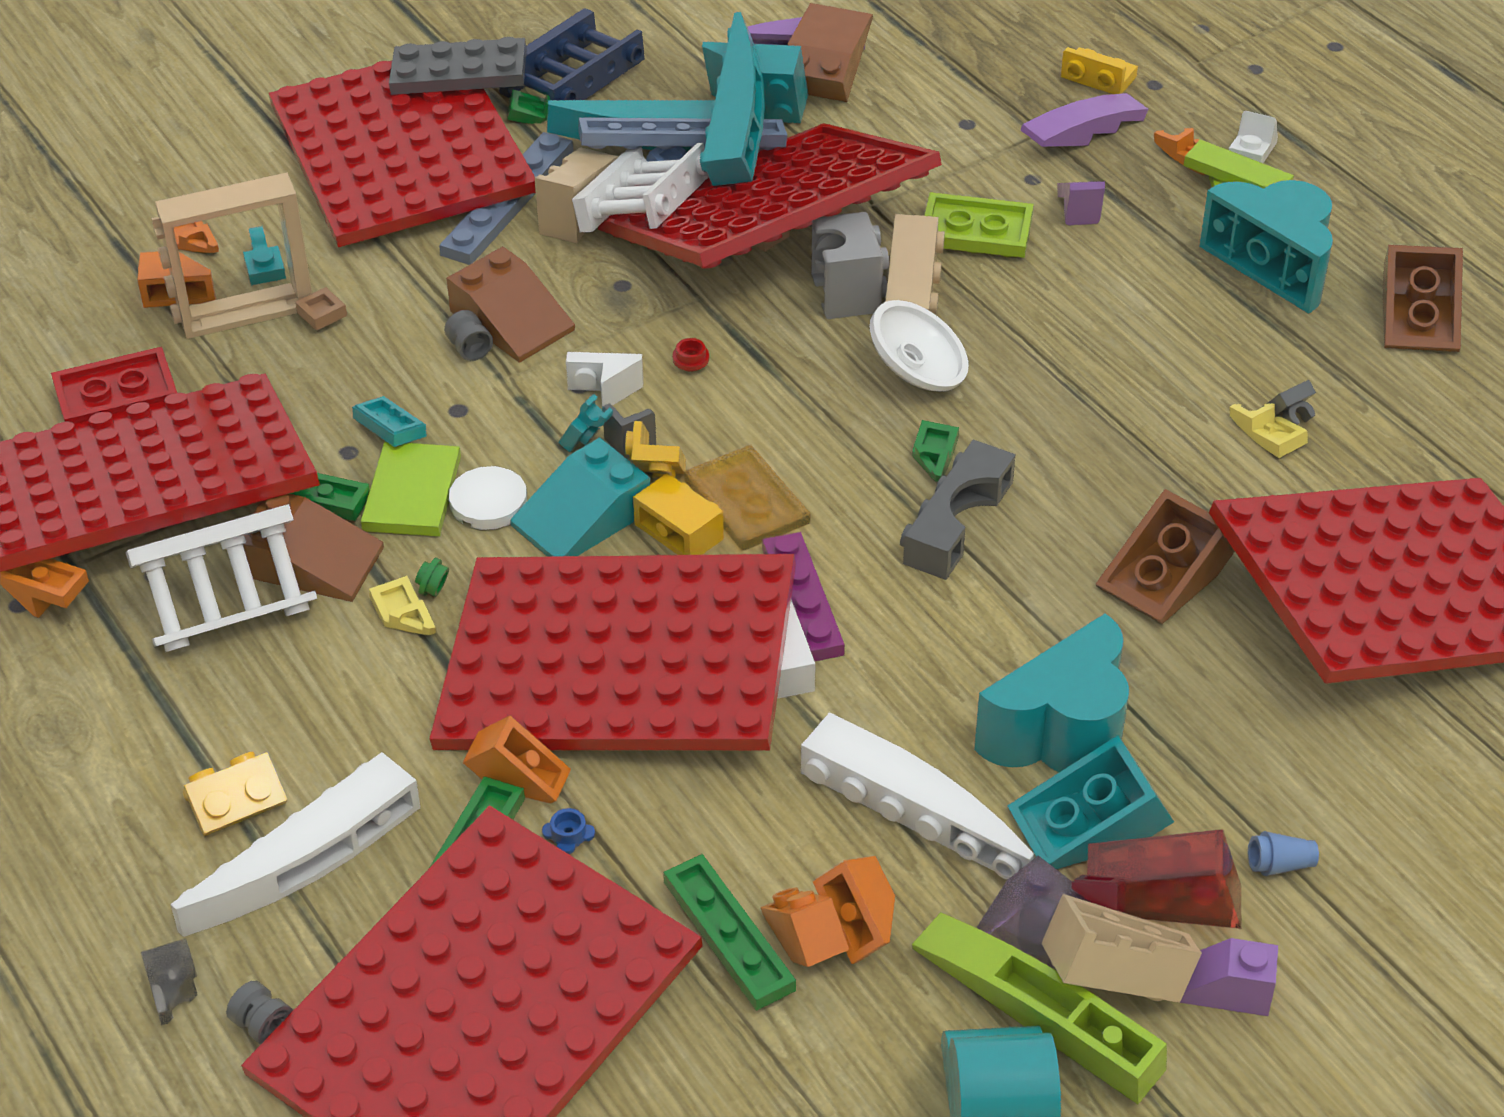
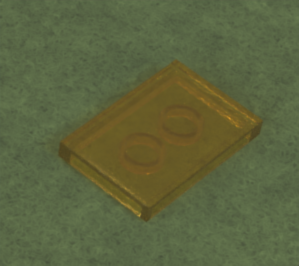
(751, 496)

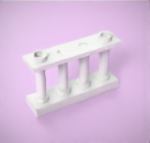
(639, 187)
(232, 537)

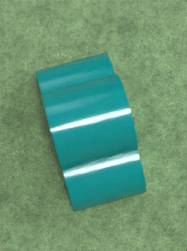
(1272, 236)
(1057, 702)
(1001, 1072)

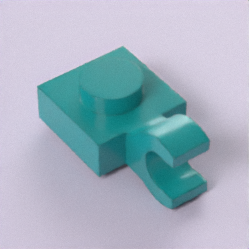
(263, 262)
(585, 425)

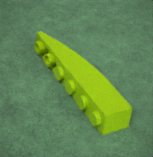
(1035, 995)

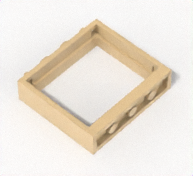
(246, 307)

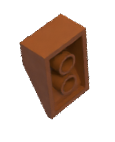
(831, 48)
(1422, 298)
(509, 303)
(323, 550)
(1167, 558)

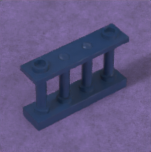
(568, 41)

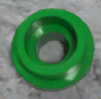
(431, 577)

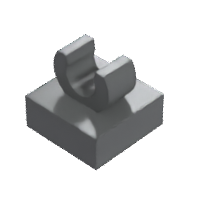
(1294, 401)

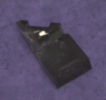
(170, 976)

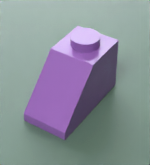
(1234, 977)

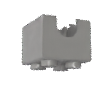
(849, 264)

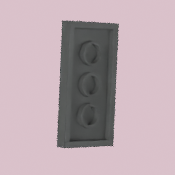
(458, 65)

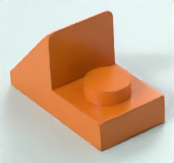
(44, 584)

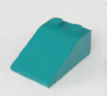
(782, 78)
(581, 501)
(1090, 802)

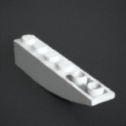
(910, 793)
(303, 847)

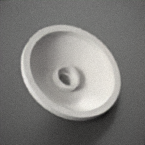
(918, 346)

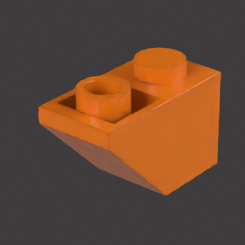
(805, 926)

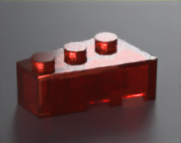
(1174, 877)

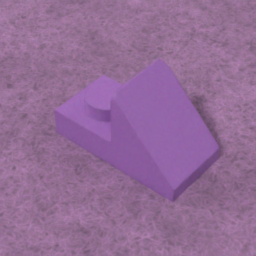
(1082, 201)

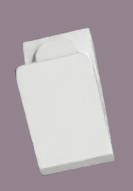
(1255, 136)
(611, 373)

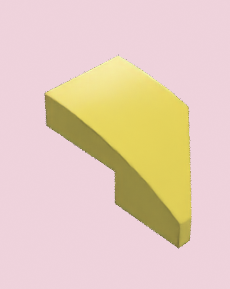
(1270, 432)
(401, 608)

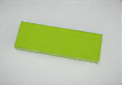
(1231, 166)

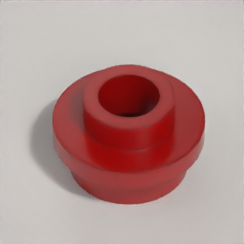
(690, 355)

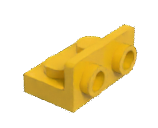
(1097, 70)

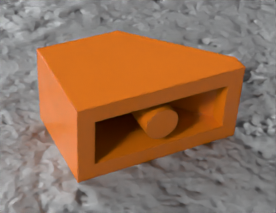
(152, 285)
(517, 758)
(862, 904)

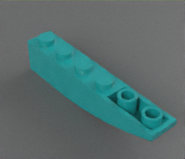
(736, 112)
(565, 114)

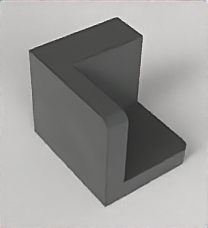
(617, 427)

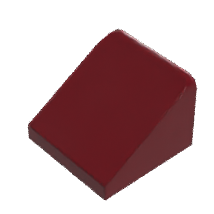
(1102, 890)

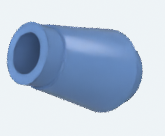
(1281, 853)

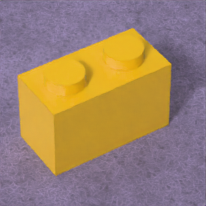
(678, 517)

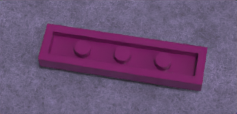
(809, 598)

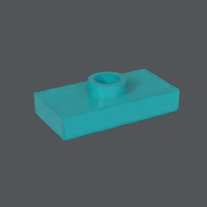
(389, 421)

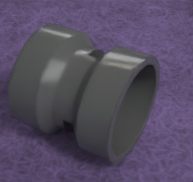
(468, 335)
(256, 1010)

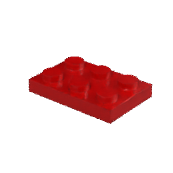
(113, 384)

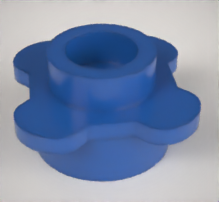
(568, 821)

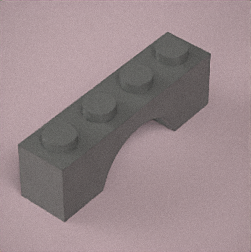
(976, 479)

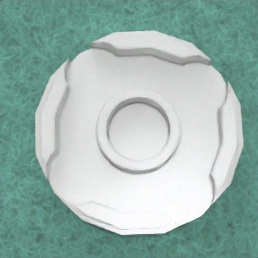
(487, 497)

